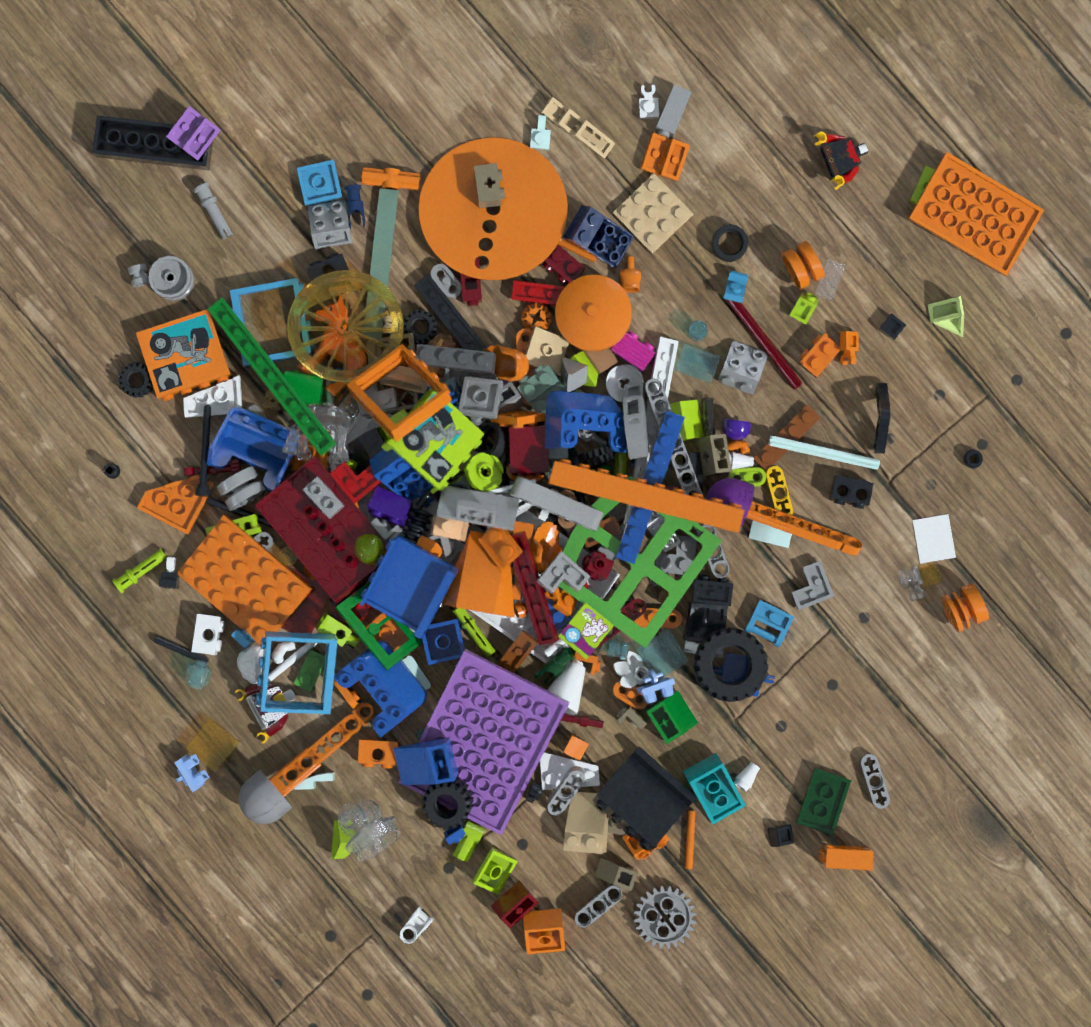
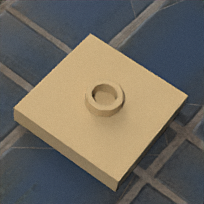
(546, 349)

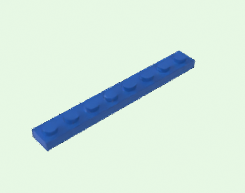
(654, 473)

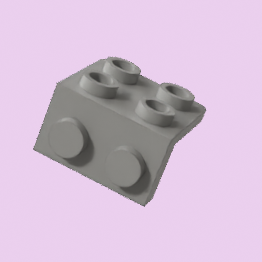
(743, 367)

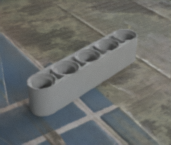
(556, 503)

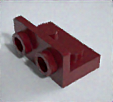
(563, 265)

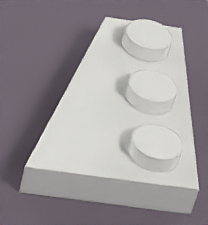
(220, 398)
(555, 767)

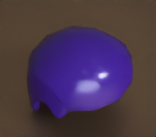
(736, 429)

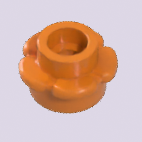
(521, 610)

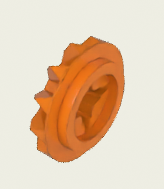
(534, 308)

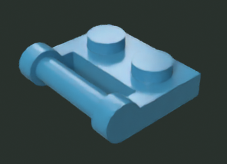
(772, 617)

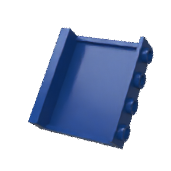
(409, 584)

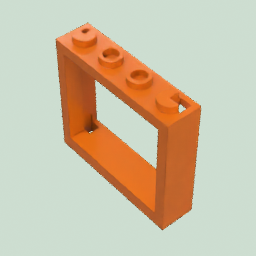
(382, 368)

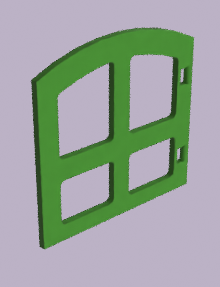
(643, 567)

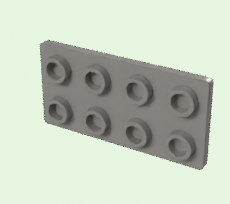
(478, 507)

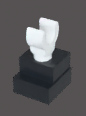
(169, 579)

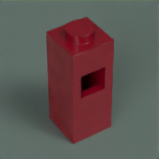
(471, 289)

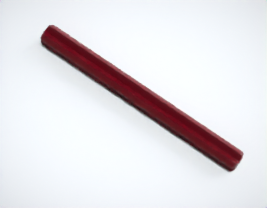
(766, 344)

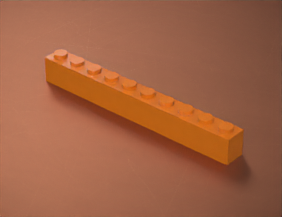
(646, 496)

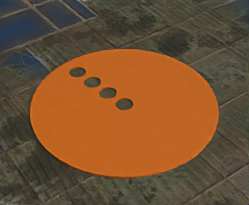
(528, 220)

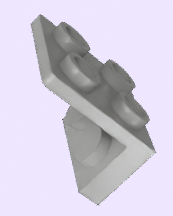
(329, 224)

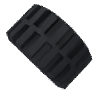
(441, 815)

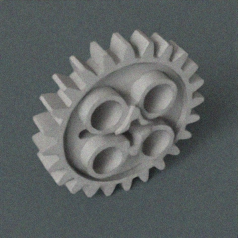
(679, 906)

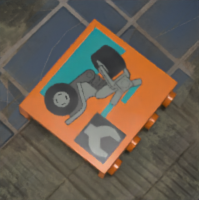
(183, 355)

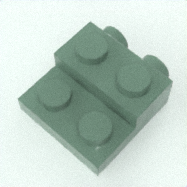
(539, 386)

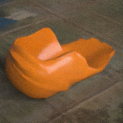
(510, 363)
(545, 545)

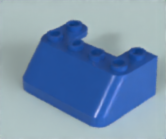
(583, 411)
(253, 442)
(394, 690)

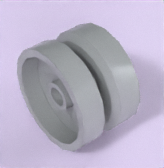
(179, 286)
(241, 488)

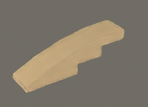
(577, 127)

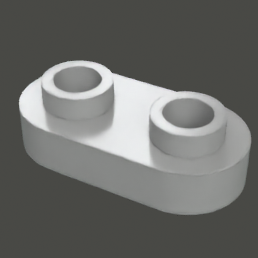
(446, 281)

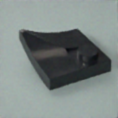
(704, 620)

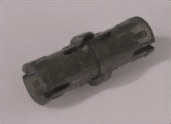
(708, 416)

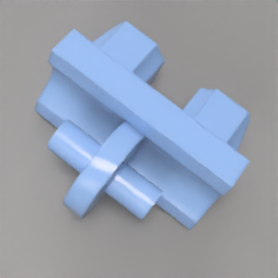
(664, 685)
(188, 772)

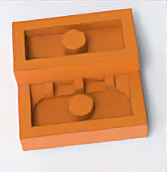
(664, 157)

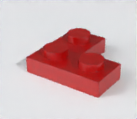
(354, 486)

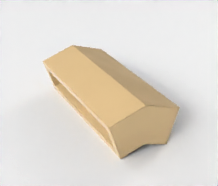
(405, 379)

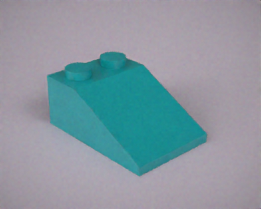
(714, 788)

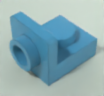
(735, 286)
(243, 638)

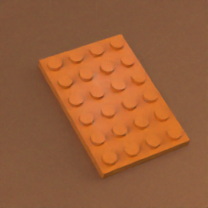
(976, 214)
(244, 580)

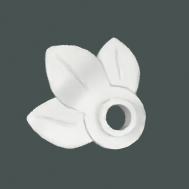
(629, 669)

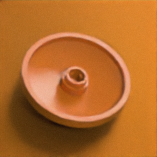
(593, 313)

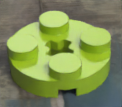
(474, 476)

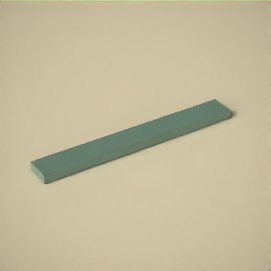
(382, 252)

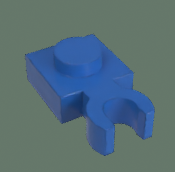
(454, 834)

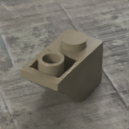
(616, 874)

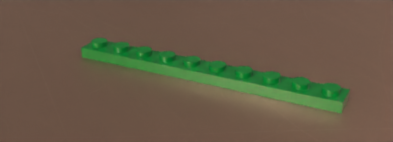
(272, 376)

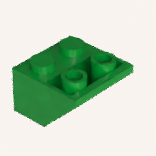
(309, 386)
(672, 717)

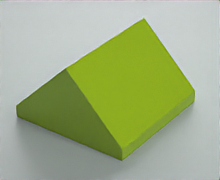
(692, 424)
(494, 870)

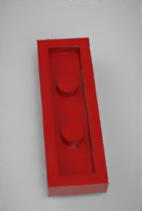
(536, 292)

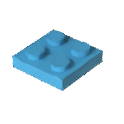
(319, 182)

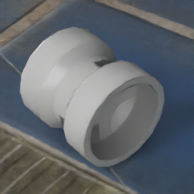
(139, 275)

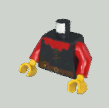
(840, 156)

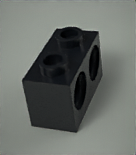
(851, 486)

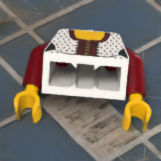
(271, 721)

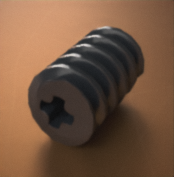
(418, 525)

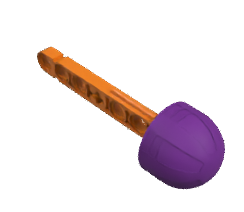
(742, 493)

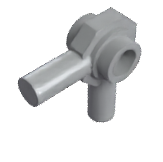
(588, 435)

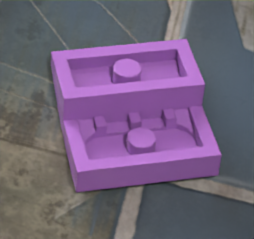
(193, 133)

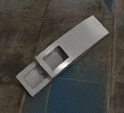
(635, 420)

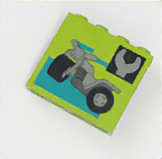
(438, 443)

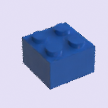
(443, 642)

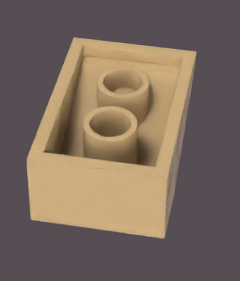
(585, 825)

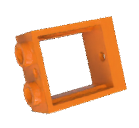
(846, 857)

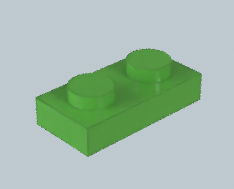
(310, 670)

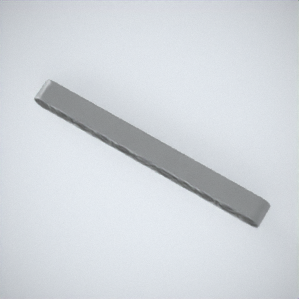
(686, 468)

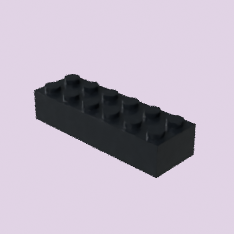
(142, 143)

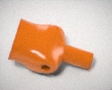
(630, 277)

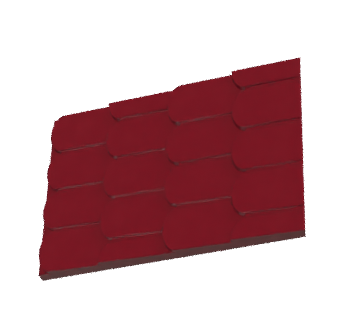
(320, 542)

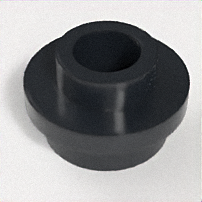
(977, 455)

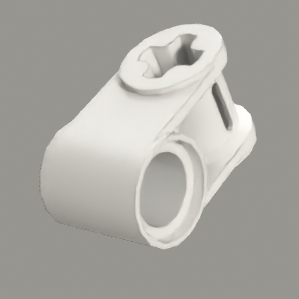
(416, 924)

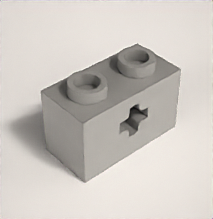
(324, 497)

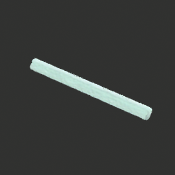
(824, 452)

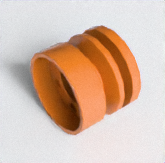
(967, 606)

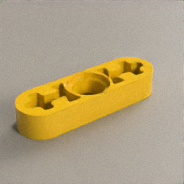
(780, 478)

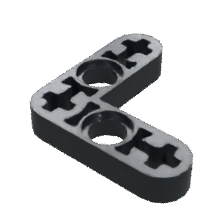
(883, 420)

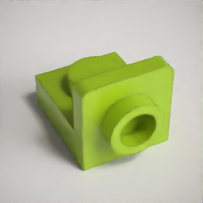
(804, 307)

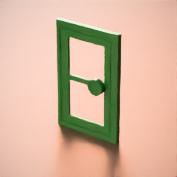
(365, 635)

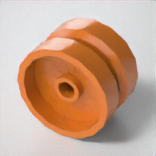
(803, 265)

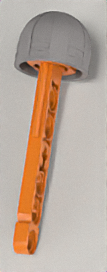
(264, 799)

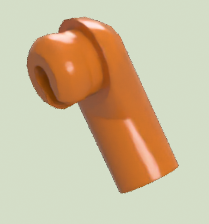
(738, 444)

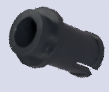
(114, 474)

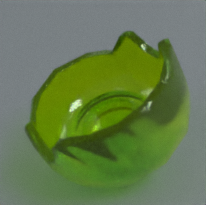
(369, 549)

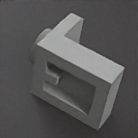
(383, 528)

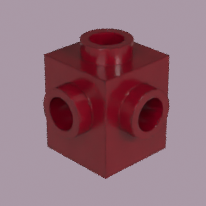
(597, 565)

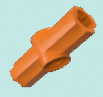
(391, 178)

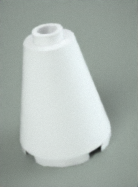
(569, 685)

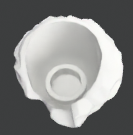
(249, 663)

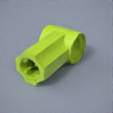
(468, 842)

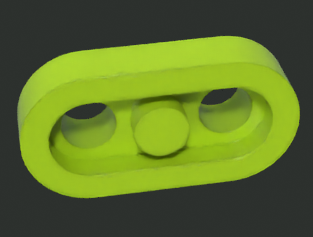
(746, 475)

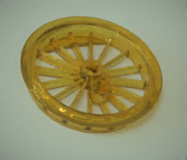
(328, 287)

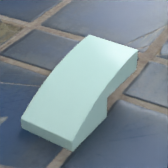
(769, 535)
(309, 783)

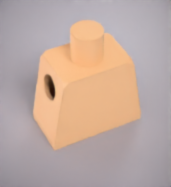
(449, 528)

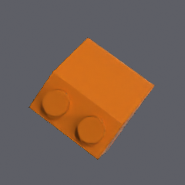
(544, 931)

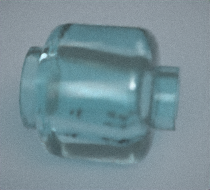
(198, 674)

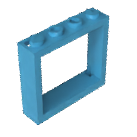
(238, 309)
(322, 707)

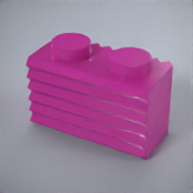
(634, 351)

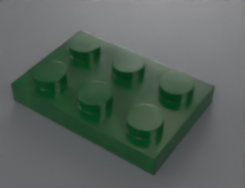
(823, 801)

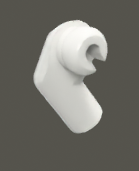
(279, 651)

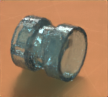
(699, 328)
(618, 649)

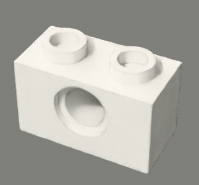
(200, 643)

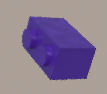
(390, 507)

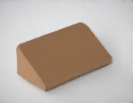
(601, 359)

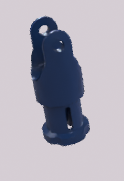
(354, 202)

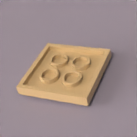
(652, 213)

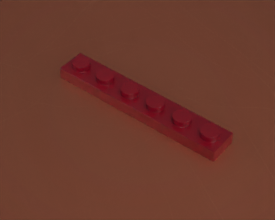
(533, 592)

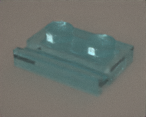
(697, 363)

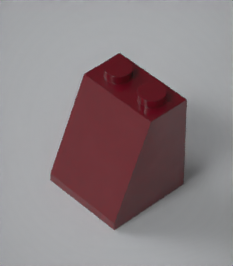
(528, 450)

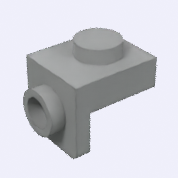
(448, 545)

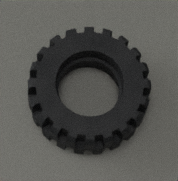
(730, 691)

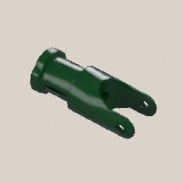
(556, 664)

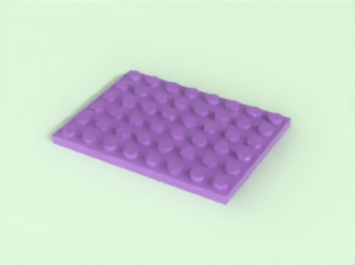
(496, 735)

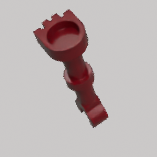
(234, 467)

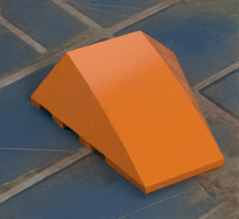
(480, 582)

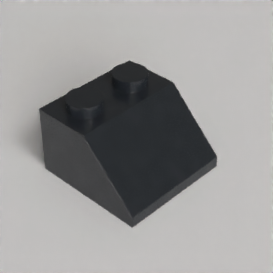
(365, 448)

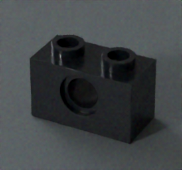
(334, 260)

